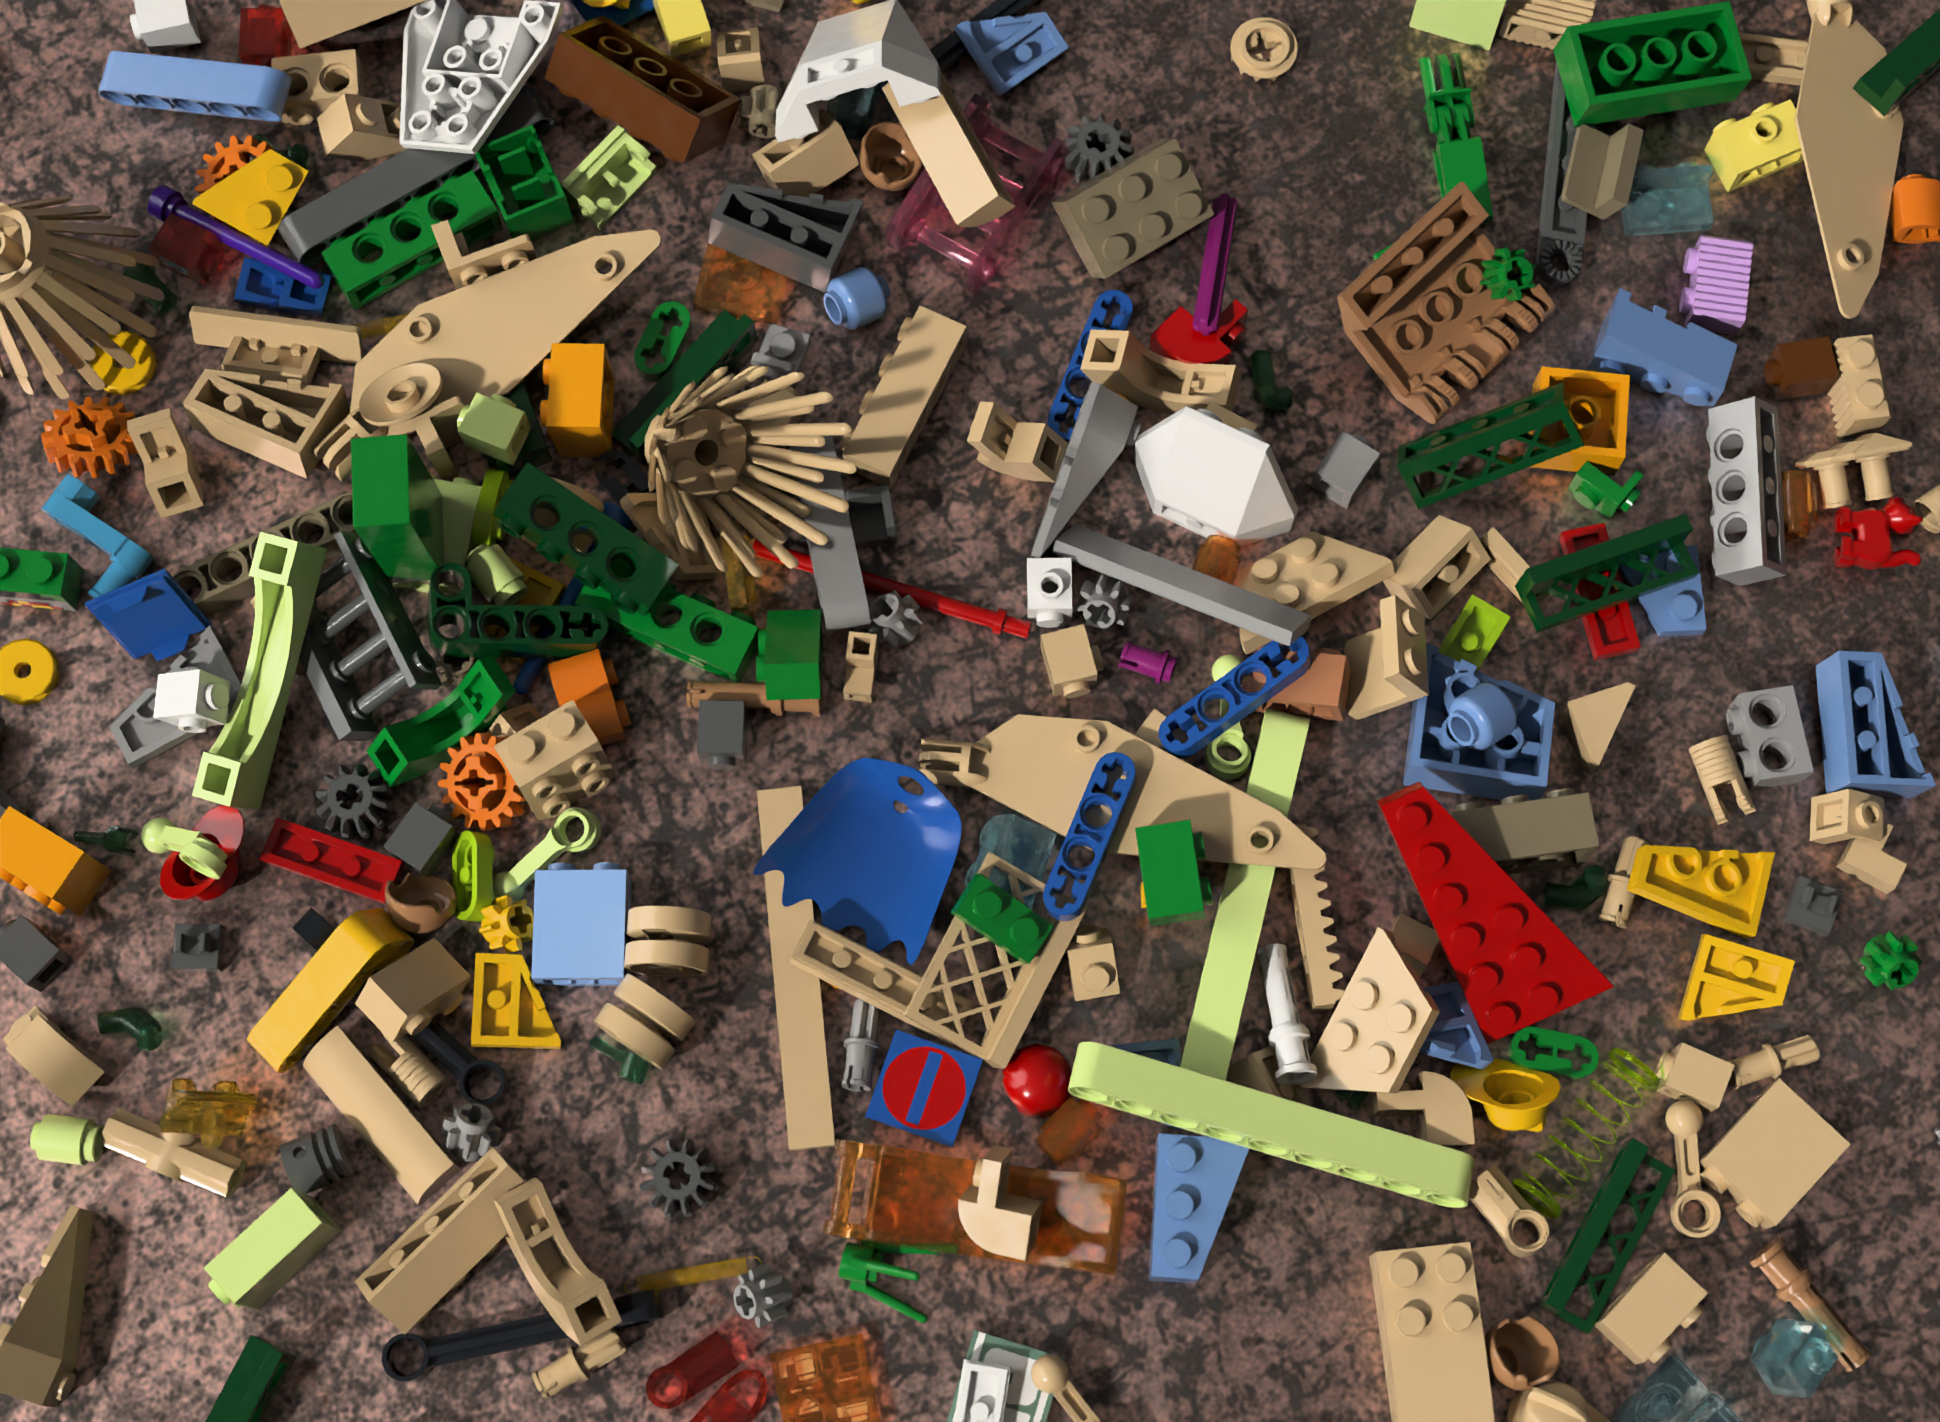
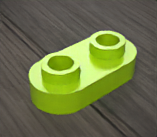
(484, 523)
(472, 874)

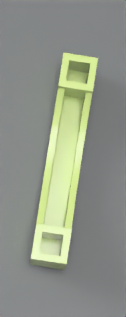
(285, 589)

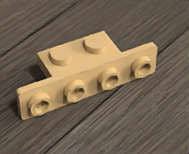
(273, 344)

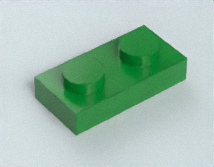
(1002, 919)

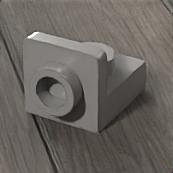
(782, 351)

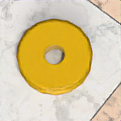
(123, 380)
(43, 671)

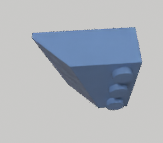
(1503, 770)

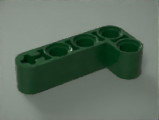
(515, 619)

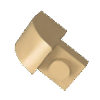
(1016, 447)
(167, 462)
(52, 1056)
(1441, 1107)
(994, 1218)

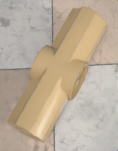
(173, 1154)

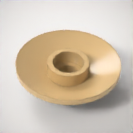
(400, 394)

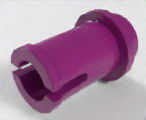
(1148, 662)

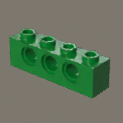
(402, 259)
(724, 658)

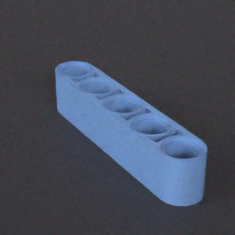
(195, 86)

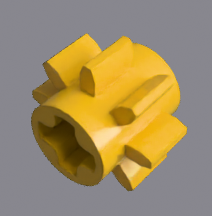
(507, 924)

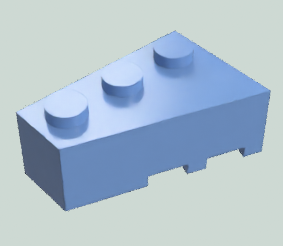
(1662, 353)
(1864, 730)
(1189, 1201)

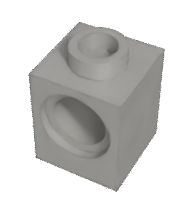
(1345, 468)

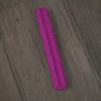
(1215, 265)

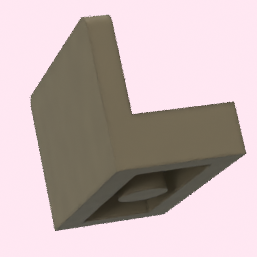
(1601, 169)

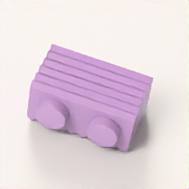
(1717, 284)

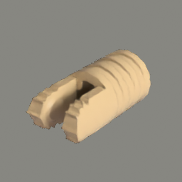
(1719, 768)
(411, 1071)

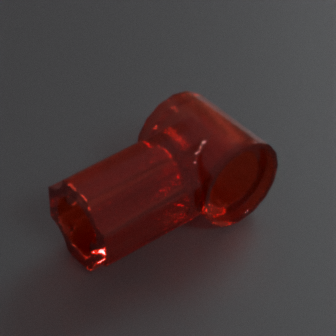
(695, 1369)

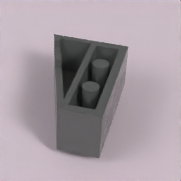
(785, 232)

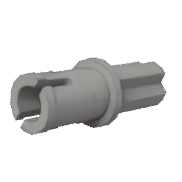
(861, 1047)

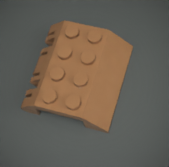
(1427, 314)

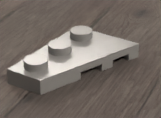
(145, 737)

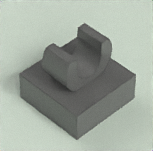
(1812, 906)
(198, 947)

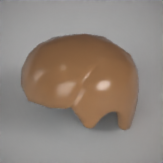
(889, 157)
(421, 903)
(1522, 1353)

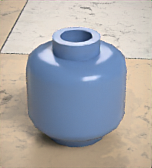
(856, 298)
(1482, 716)

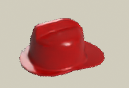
(224, 828)

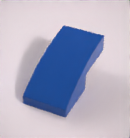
(274, 291)

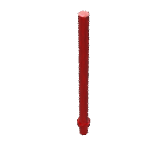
(997, 620)

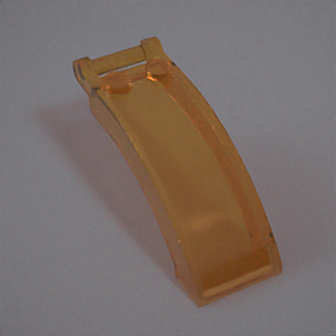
(915, 1200)

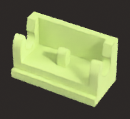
(608, 177)

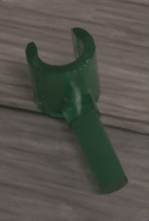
(112, 839)
(632, 1066)

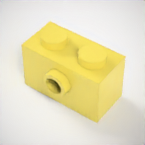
(1755, 145)

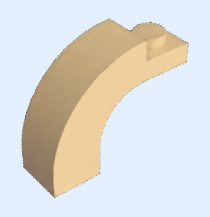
(1155, 381)
(554, 1270)

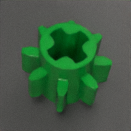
(1519, 274)
(1891, 960)

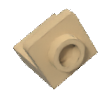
(1092, 963)

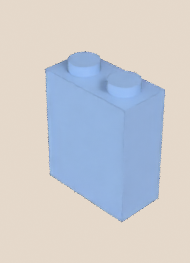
(580, 925)

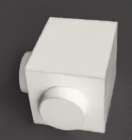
(165, 24)
(1049, 591)
(192, 700)

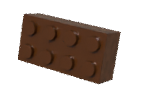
(642, 89)

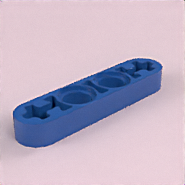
(1096, 318)
(1240, 702)
(1084, 834)

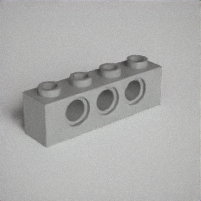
(1759, 511)

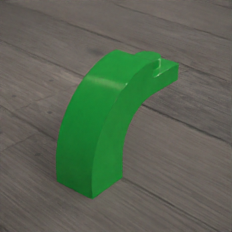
(422, 742)

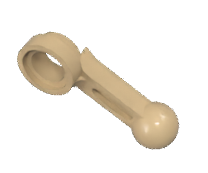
(1685, 1121)
(1051, 1375)

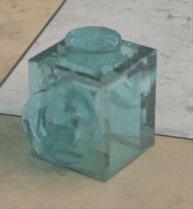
(1793, 1357)

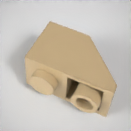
(360, 128)

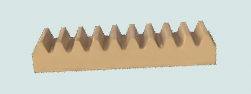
(1311, 930)

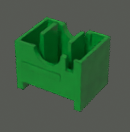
(524, 184)

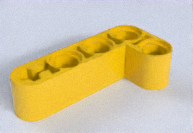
(326, 985)

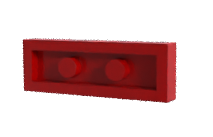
(1612, 629)
(330, 860)

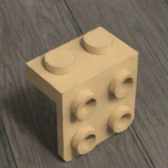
(1388, 661)
(556, 761)

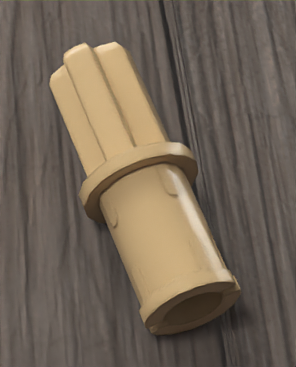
(1618, 899)
(1773, 1061)
(578, 1363)

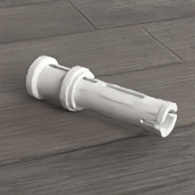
(1288, 1033)

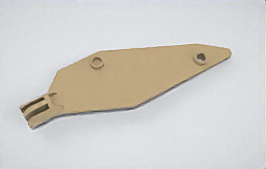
(1846, 149)
(492, 330)
(1046, 764)

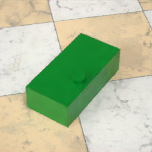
(1652, 63)
(397, 507)

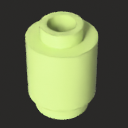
(496, 575)
(67, 1139)

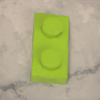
(1474, 632)

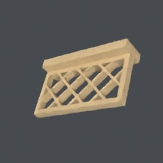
(1023, 990)

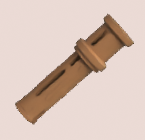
(752, 694)
(1796, 1286)

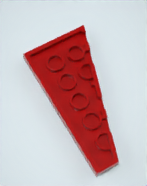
(1496, 938)

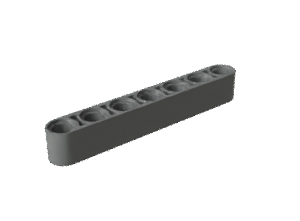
(394, 183)

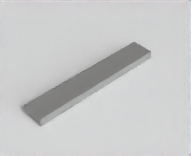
(1182, 585)

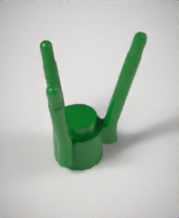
(863, 1265)

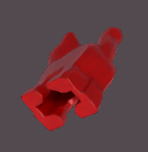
(1871, 536)

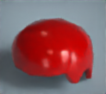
(1037, 1080)

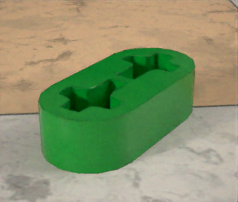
(655, 337)
(1555, 1042)

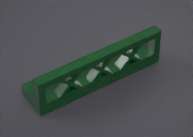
(1903, 68)
(718, 346)
(1482, 432)
(1604, 557)
(1592, 1228)
(252, 1383)

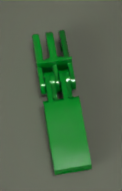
(1449, 110)

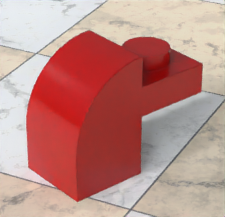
(1180, 341)

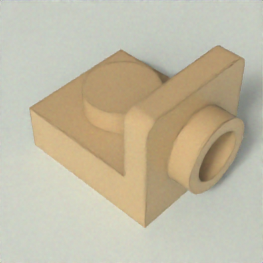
(1846, 816)

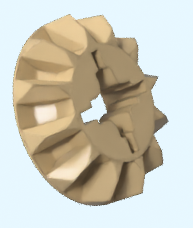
(1273, 35)

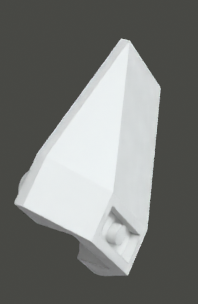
(855, 54)
(467, 70)
(1214, 478)

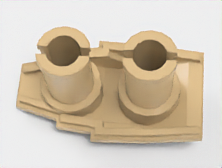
(1872, 453)

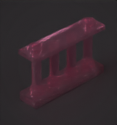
(909, 222)

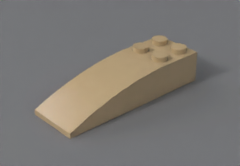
(1432, 1334)

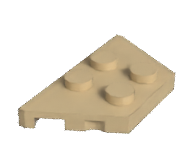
(1311, 577)
(1375, 1024)

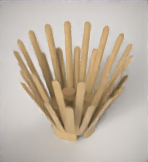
(38, 279)
(711, 455)

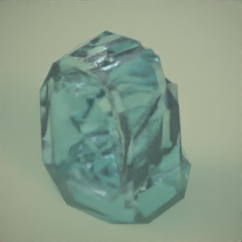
(854, 111)

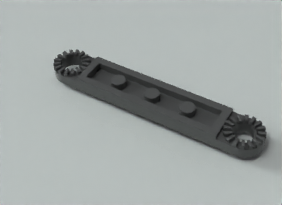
(1561, 224)

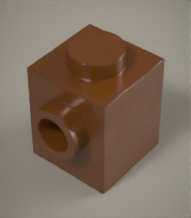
(1801, 368)

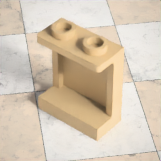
(1772, 1155)

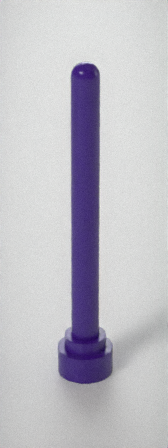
(167, 200)

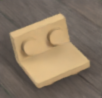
(469, 267)

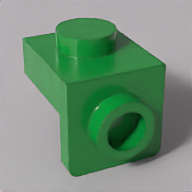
(1601, 493)

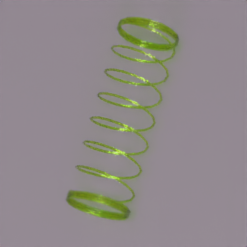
(1556, 1209)

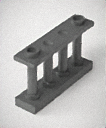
(332, 674)

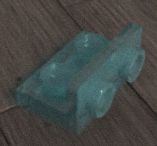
(1669, 200)
(1017, 843)

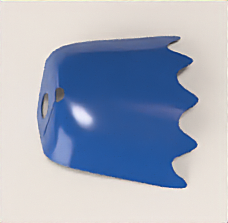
(868, 859)

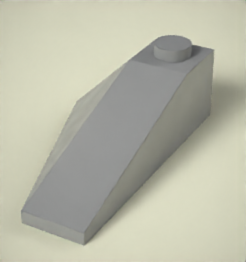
(1096, 442)

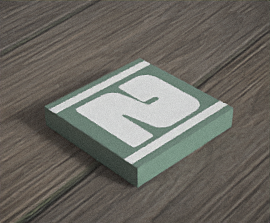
(1023, 1399)

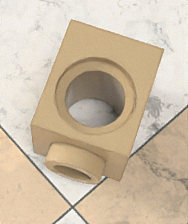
(1693, 1076)

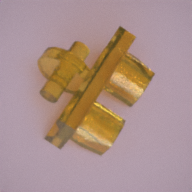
(206, 1113)

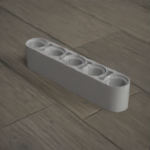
(836, 562)

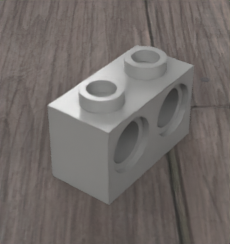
(1782, 737)

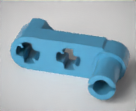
(70, 508)

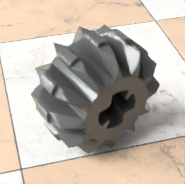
(1095, 146)
(347, 788)
(666, 1187)

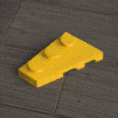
(1711, 886)

